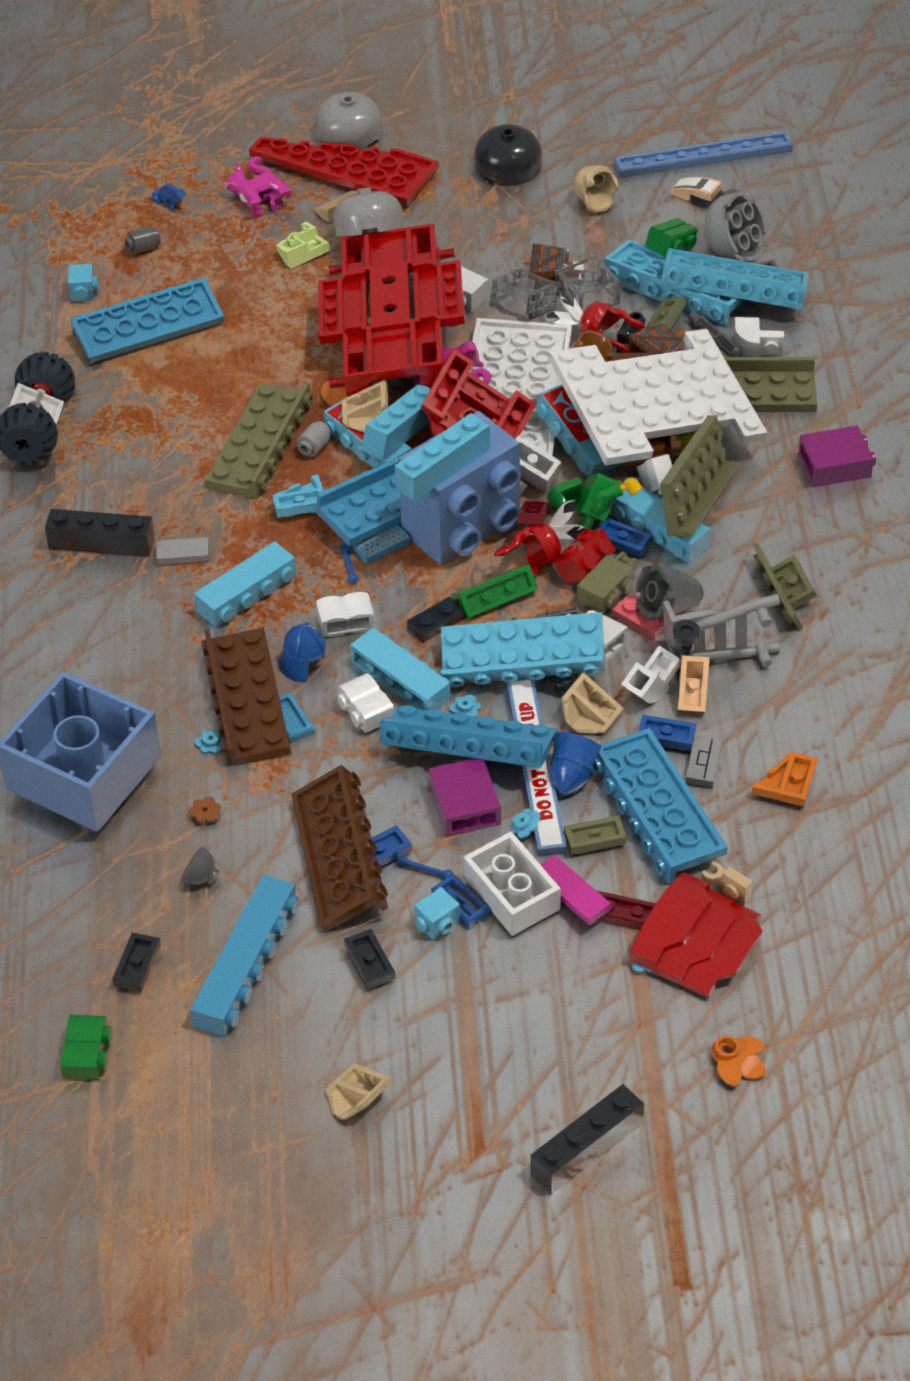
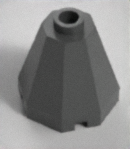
(666, 583)

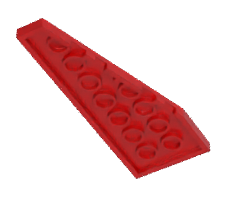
(344, 164)

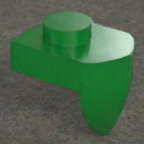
(565, 492)

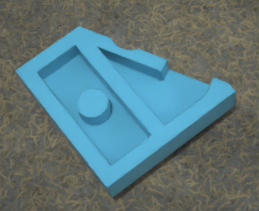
(298, 499)

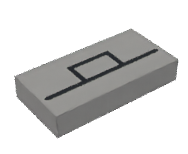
(703, 761)

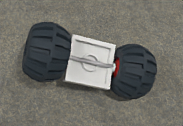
(30, 422)

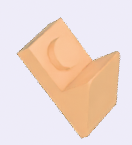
(693, 683)

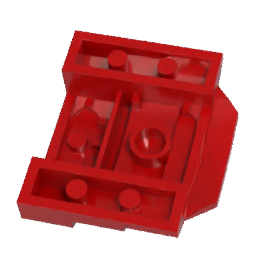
(460, 393)
(696, 936)

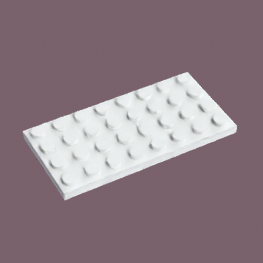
(519, 361)

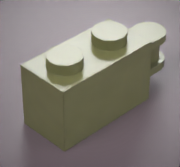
(607, 583)

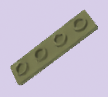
(789, 581)

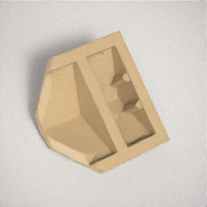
(364, 406)
(589, 707)
(355, 1090)

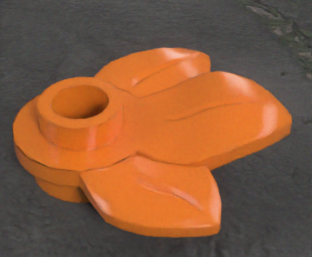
(741, 1061)

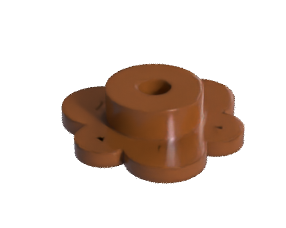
(205, 810)

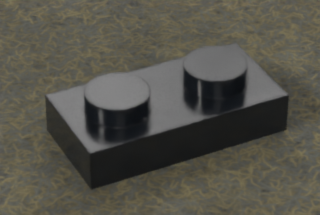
(429, 622)
(369, 958)
(136, 961)

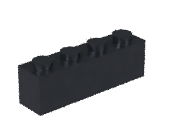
(100, 532)
(586, 1139)

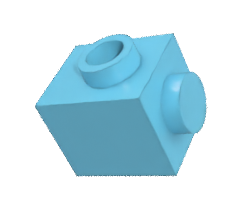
(82, 282)
(436, 914)

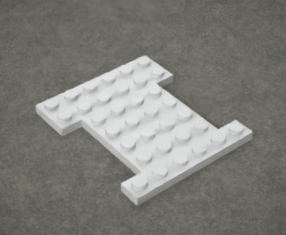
(653, 396)

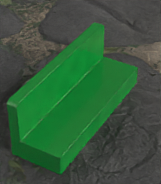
(496, 590)

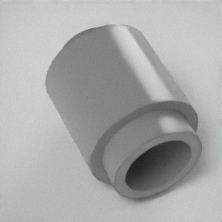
(313, 438)

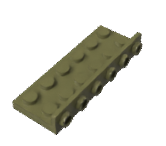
(776, 382)
(259, 440)
(696, 480)

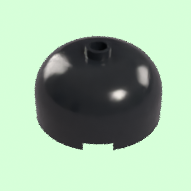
(508, 155)

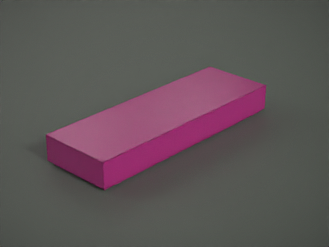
(576, 892)

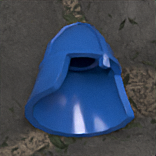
(300, 646)
(572, 761)

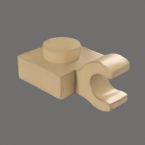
(732, 882)

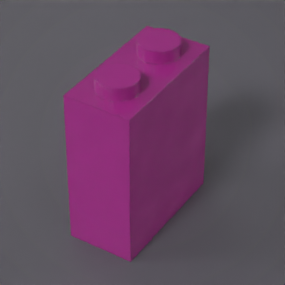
(836, 456)
(464, 796)

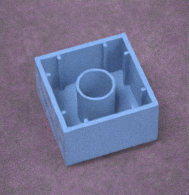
(469, 503)
(79, 751)

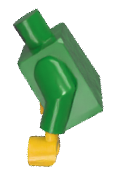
(599, 497)

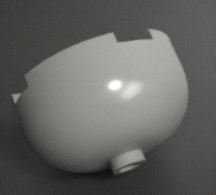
(349, 120)
(367, 213)
(733, 225)

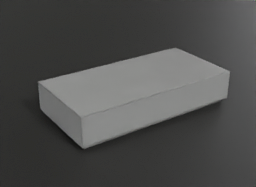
(182, 551)

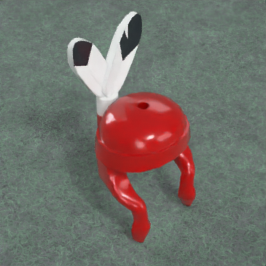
(596, 317)
(543, 540)

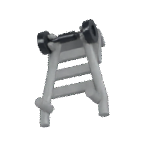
(690, 628)

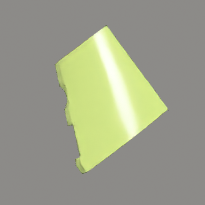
(302, 246)

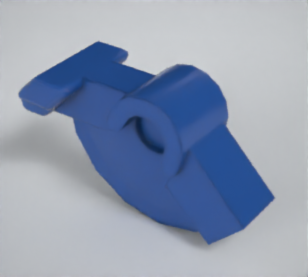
(169, 194)

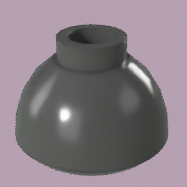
(200, 868)

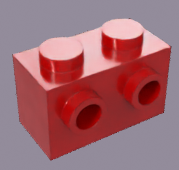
(583, 555)

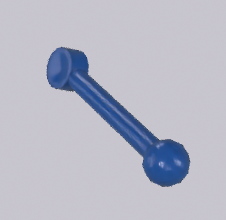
(345, 549)
(402, 861)

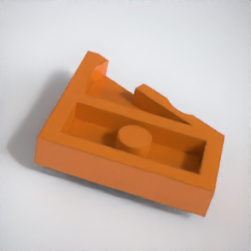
(788, 780)

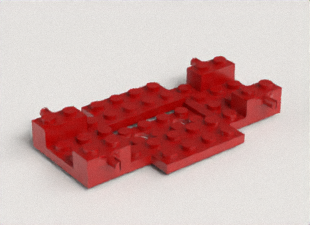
(393, 342)

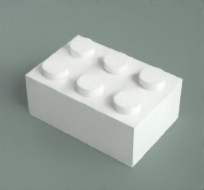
(511, 883)

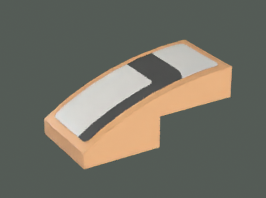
(700, 187)

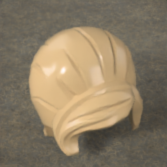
(596, 187)

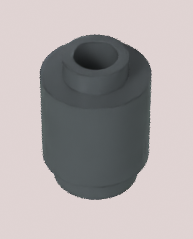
(142, 240)

